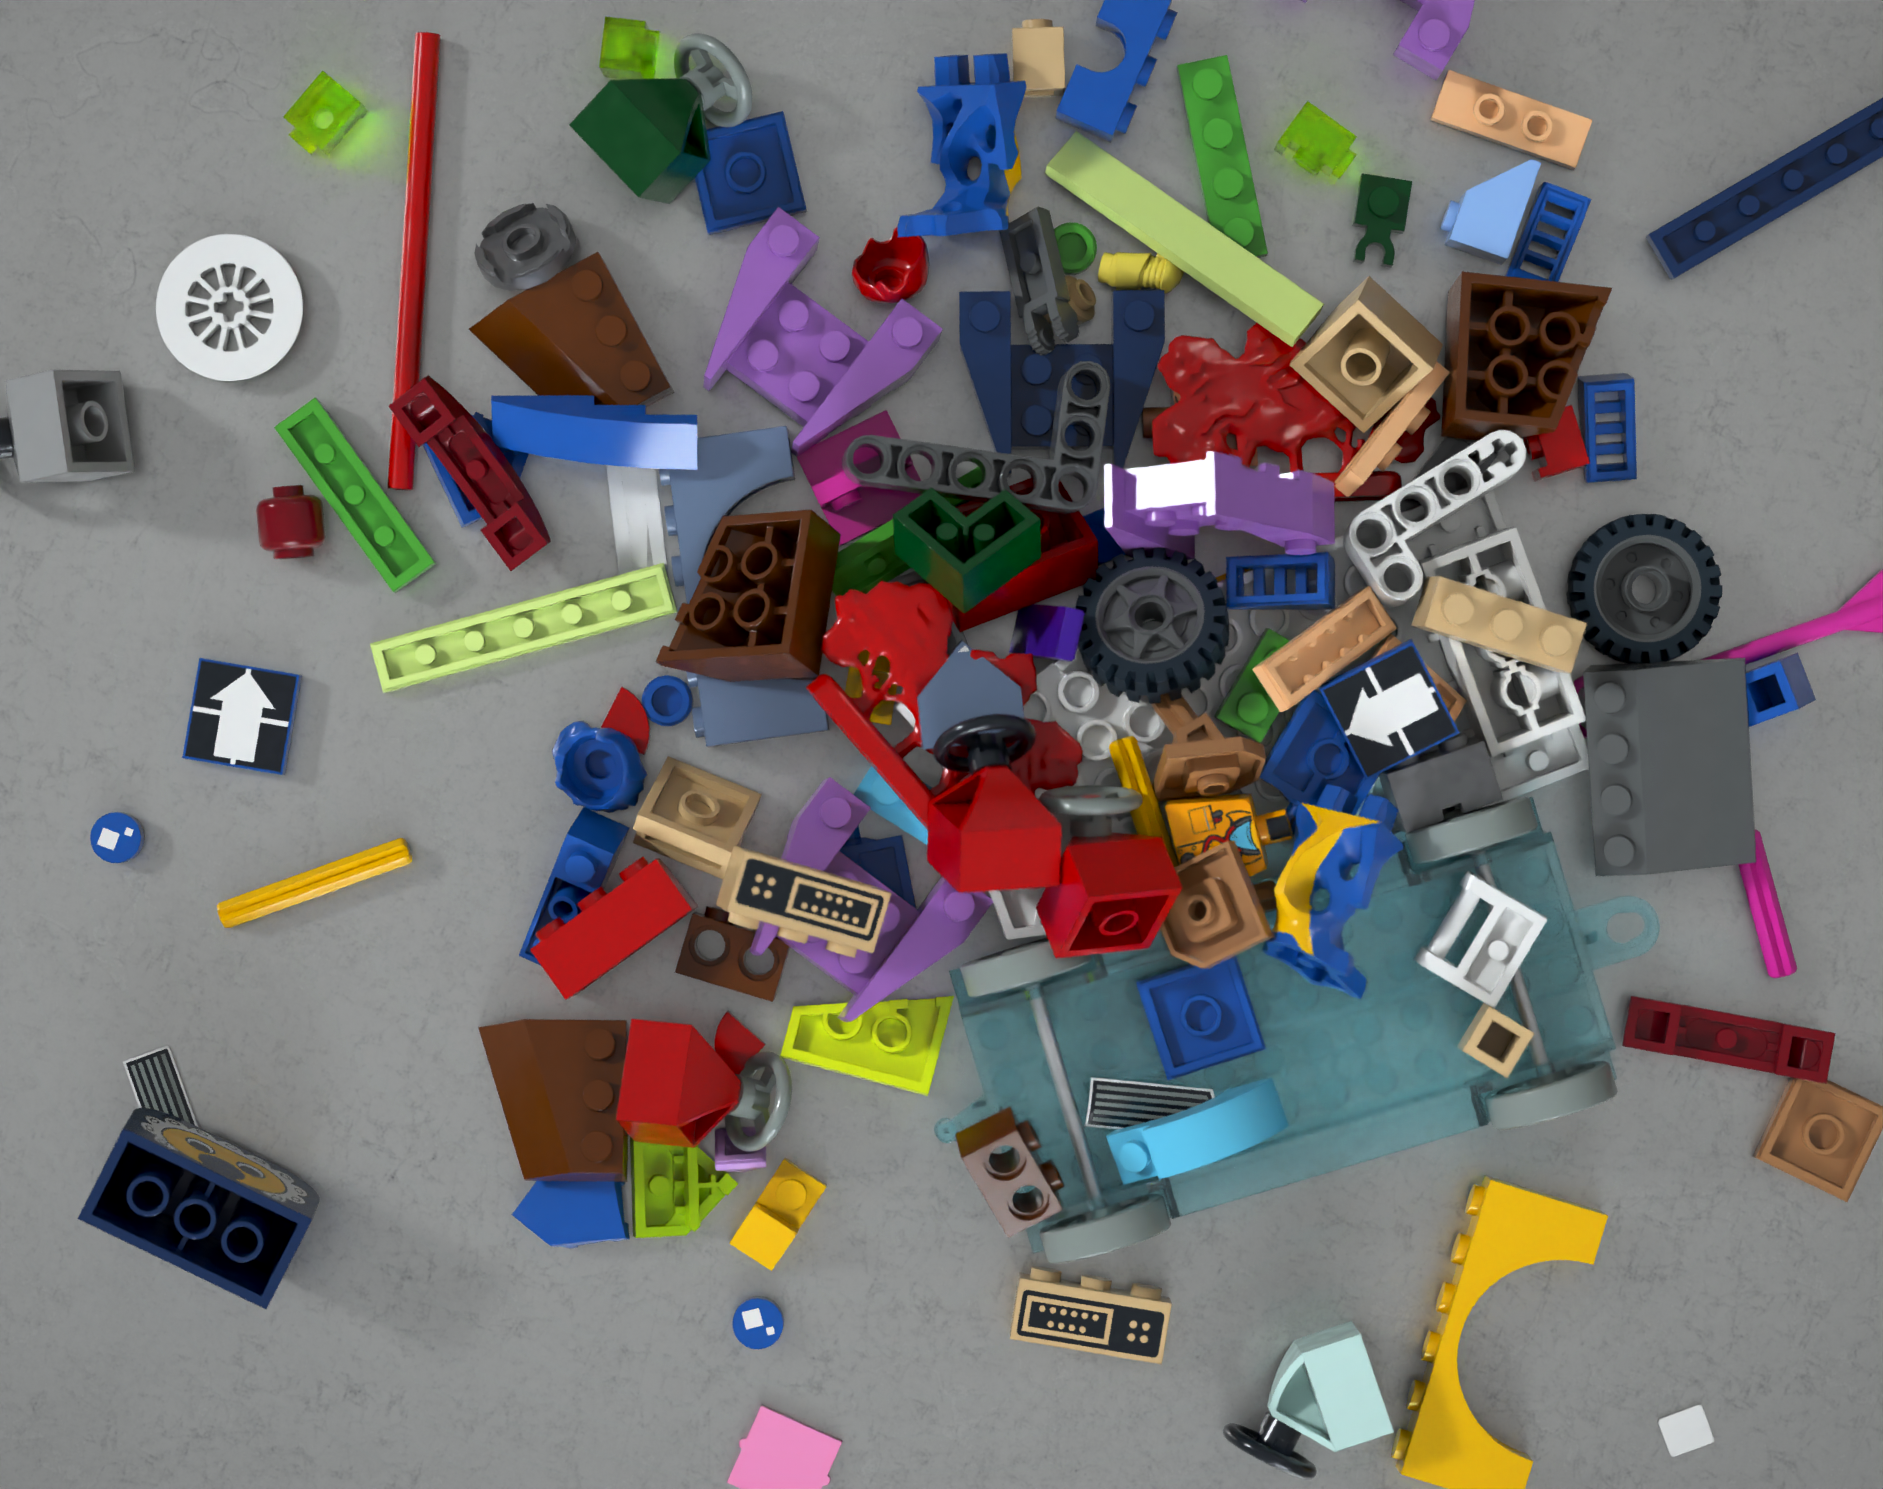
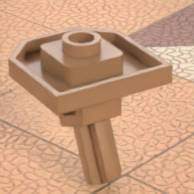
(1200, 757)
(1217, 909)

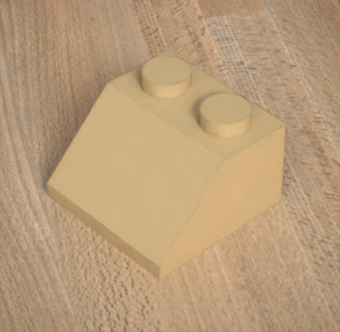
(1367, 355)

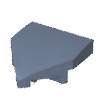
(965, 691)

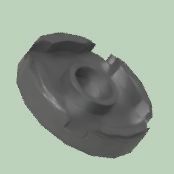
(525, 246)

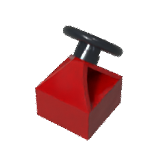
(990, 825)

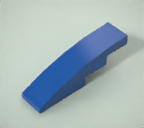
(594, 434)

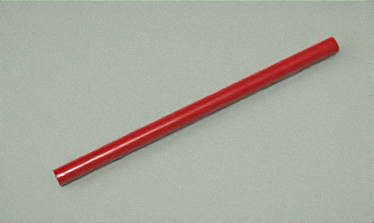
(414, 248)

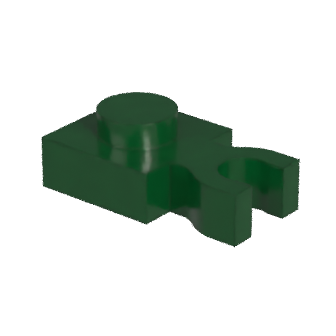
(1380, 210)

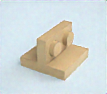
(695, 817)

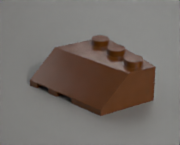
(576, 339)
(1514, 352)
(759, 600)
(562, 1095)

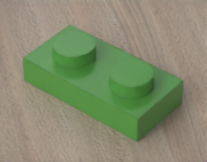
(1247, 703)

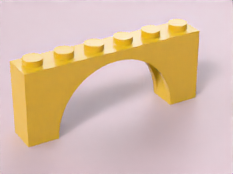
(1505, 1233)

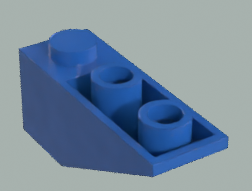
(580, 869)

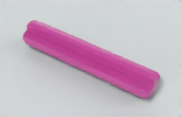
(1767, 914)

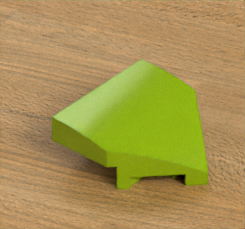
(673, 1188)

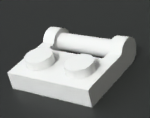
(1495, 949)

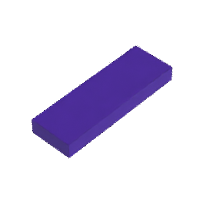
(1047, 631)

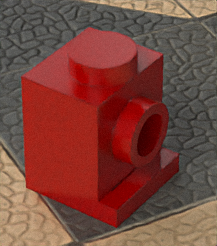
(1558, 450)

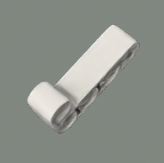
(1438, 506)

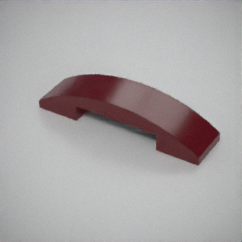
(477, 467)
(1728, 1039)

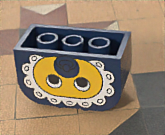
(201, 1204)

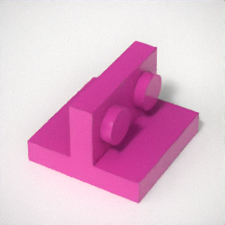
(849, 506)

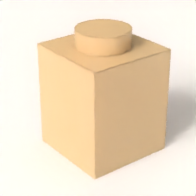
(1039, 57)
(1495, 1040)

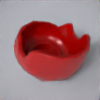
(892, 269)

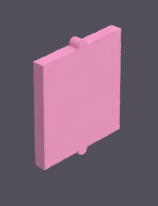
(783, 1454)

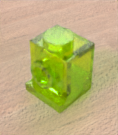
(628, 49)
(323, 96)
(1318, 142)

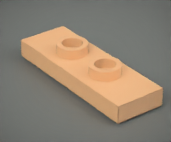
(1511, 119)
(1381, 445)
(1324, 648)

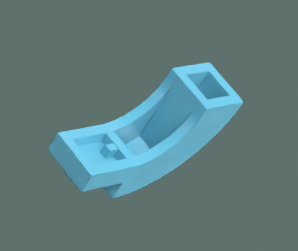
(1199, 1134)

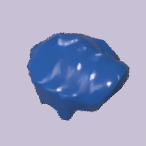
(598, 767)

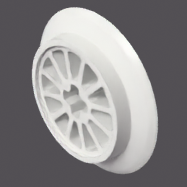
(189, 270)

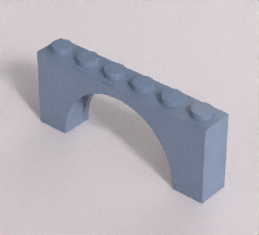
(726, 475)

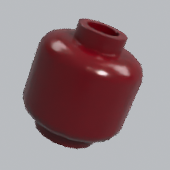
(290, 523)

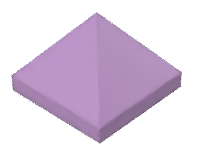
(733, 1159)

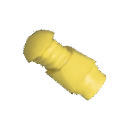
(1138, 270)

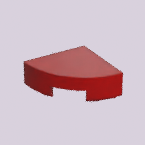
(629, 718)
(736, 1042)

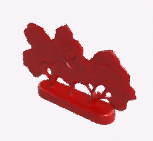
(1263, 406)
(913, 633)

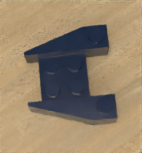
(1021, 387)

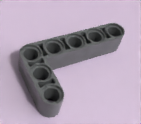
(996, 465)

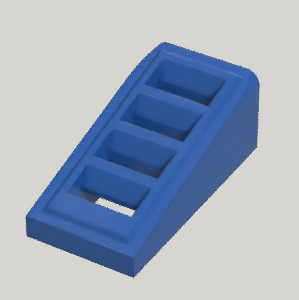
(1564, 198)
(1589, 428)
(1302, 600)

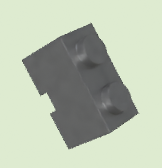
(1450, 776)

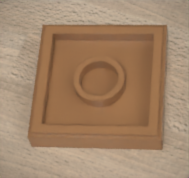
(1821, 1135)

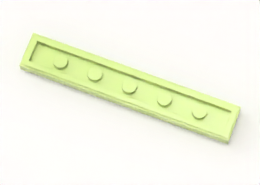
(1184, 238)
(523, 627)

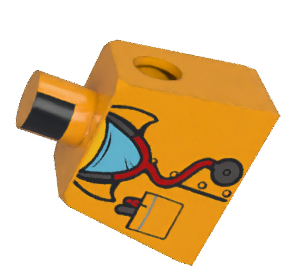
(1211, 820)

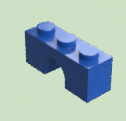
(1101, 99)

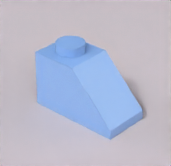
(1490, 214)

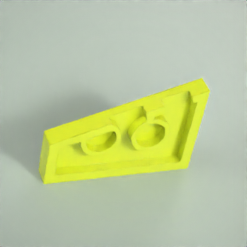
(887, 1044)

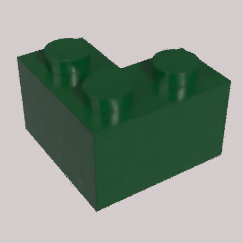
(968, 554)

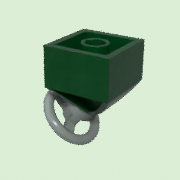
(657, 127)

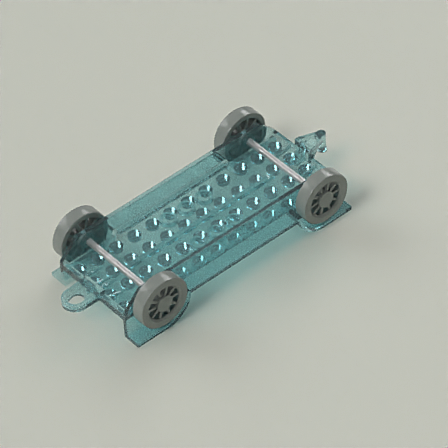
(1346, 1068)

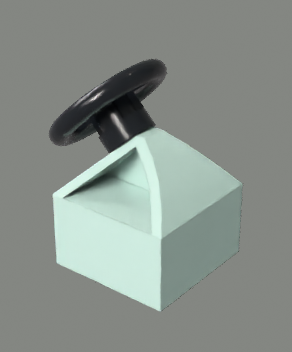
(1320, 1392)

